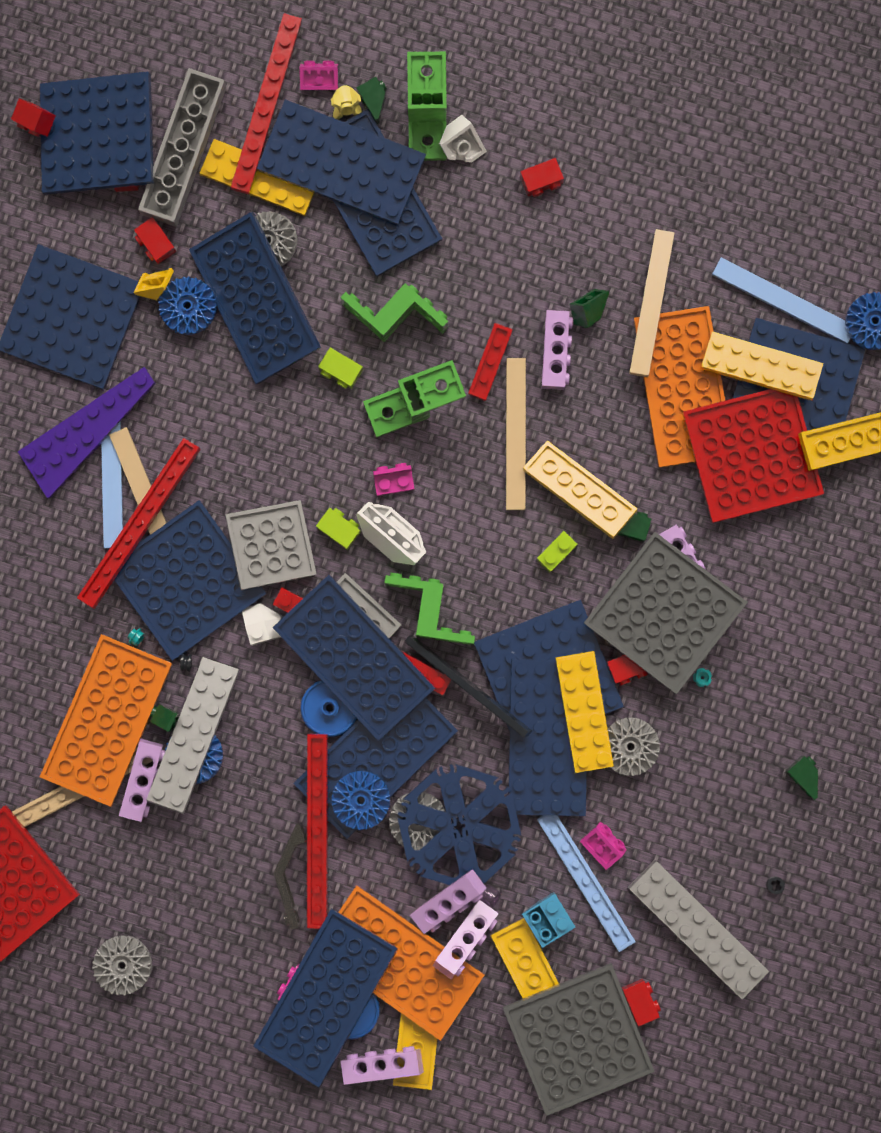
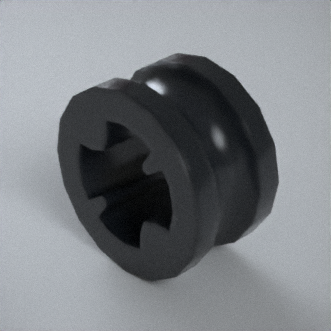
(186, 662)
(781, 883)

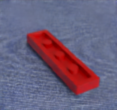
(490, 361)

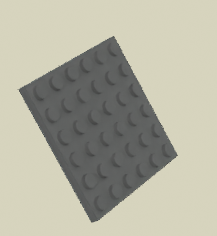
(665, 612)
(578, 1039)

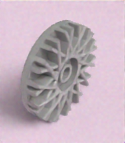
(282, 235)
(645, 742)
(418, 834)
(107, 968)

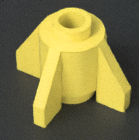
(346, 102)

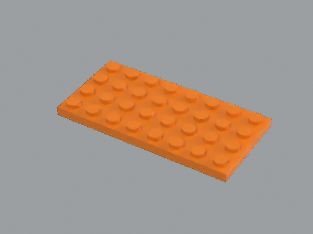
(678, 381)
(106, 720)
(411, 980)

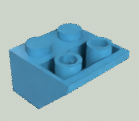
(548, 919)

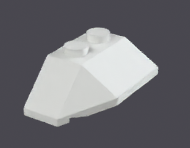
(391, 533)

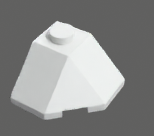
(461, 141)
(259, 623)

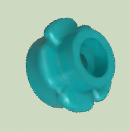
(136, 637)
(707, 677)

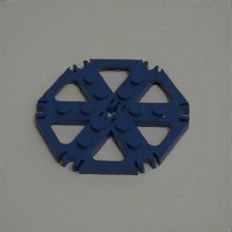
(473, 814)

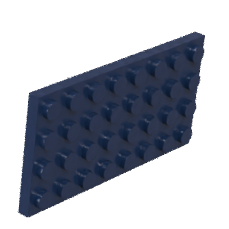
(341, 162)
(381, 241)
(255, 298)
(353, 657)
(391, 758)
(542, 763)
(325, 997)

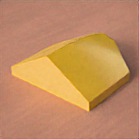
(153, 284)

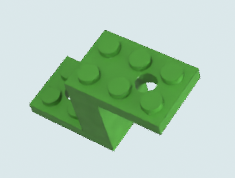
(427, 102)
(395, 311)
(414, 398)
(429, 608)

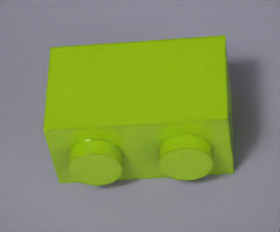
(340, 368)
(338, 528)
(556, 551)

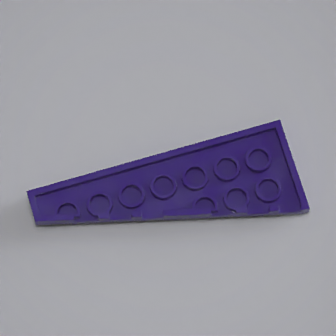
(69, 443)

